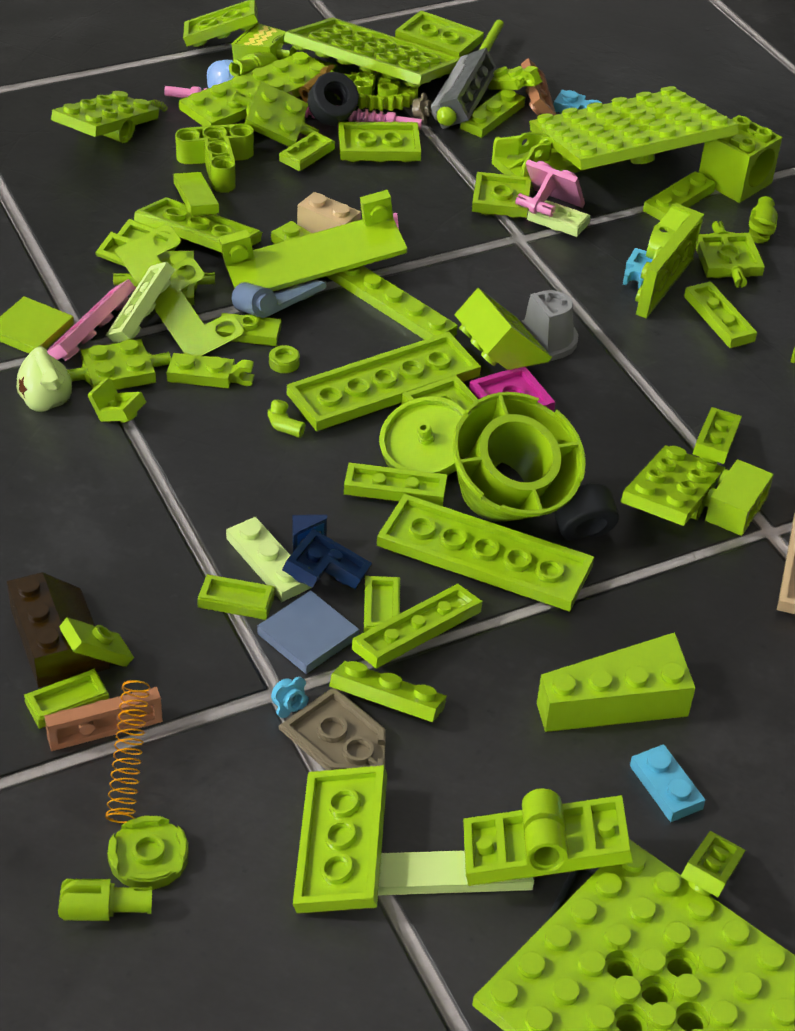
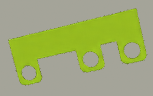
(171, 304)

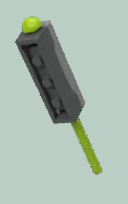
(466, 83)

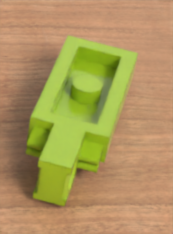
(514, 78)

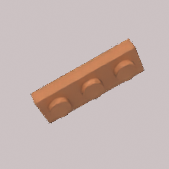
(540, 95)
(100, 719)

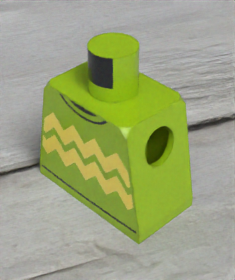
(260, 40)

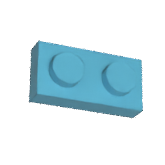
(667, 783)

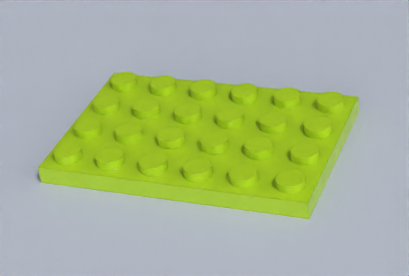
(372, 51)

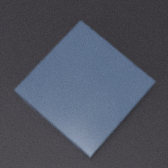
(307, 631)

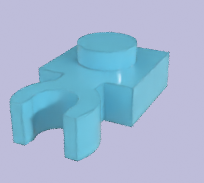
(571, 99)
(634, 266)

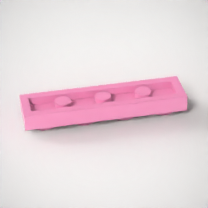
(97, 316)

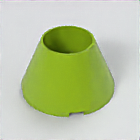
(531, 441)

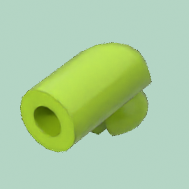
(281, 421)

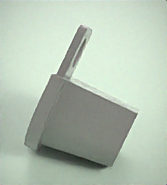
(552, 323)

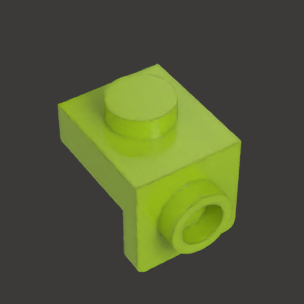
(113, 405)

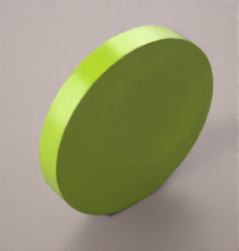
(421, 435)

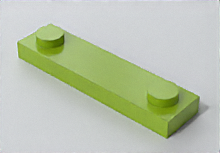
(416, 625)

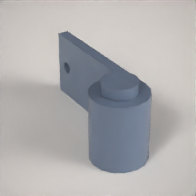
(264, 302)

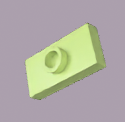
(563, 220)

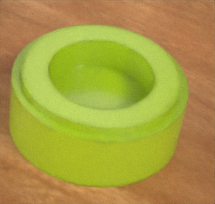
(284, 359)

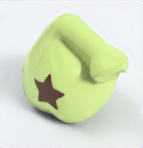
(43, 381)

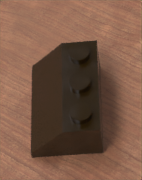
(39, 608)

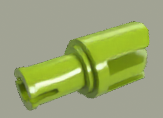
(251, 62)
(763, 220)
(100, 899)

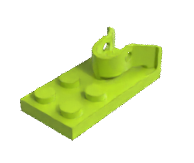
(511, 156)
(670, 253)

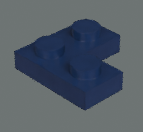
(321, 555)

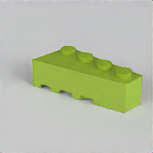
(618, 687)

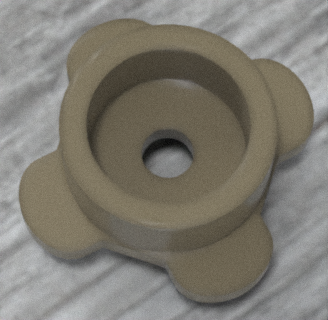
(422, 108)

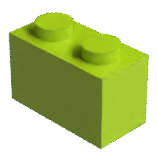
(738, 497)

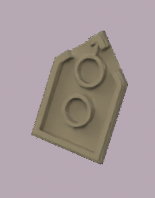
(337, 733)

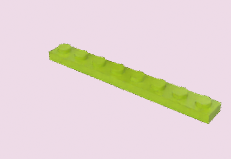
(380, 293)

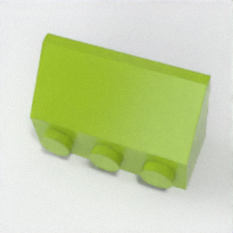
(499, 333)

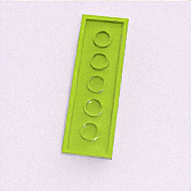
(216, 106)
(380, 380)
(486, 552)

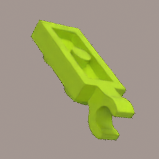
(209, 371)

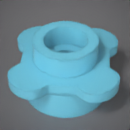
(289, 696)

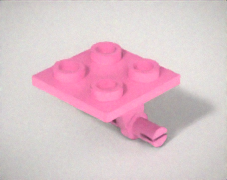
(553, 183)

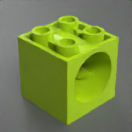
(743, 161)

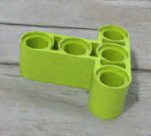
(217, 148)

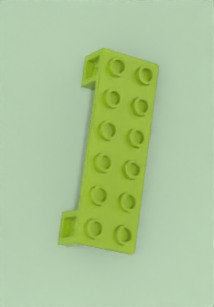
(317, 253)

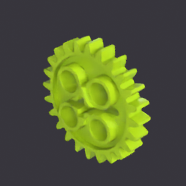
(390, 92)

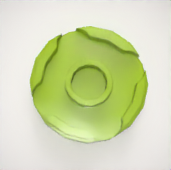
(148, 852)

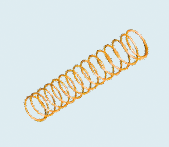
(122, 740)

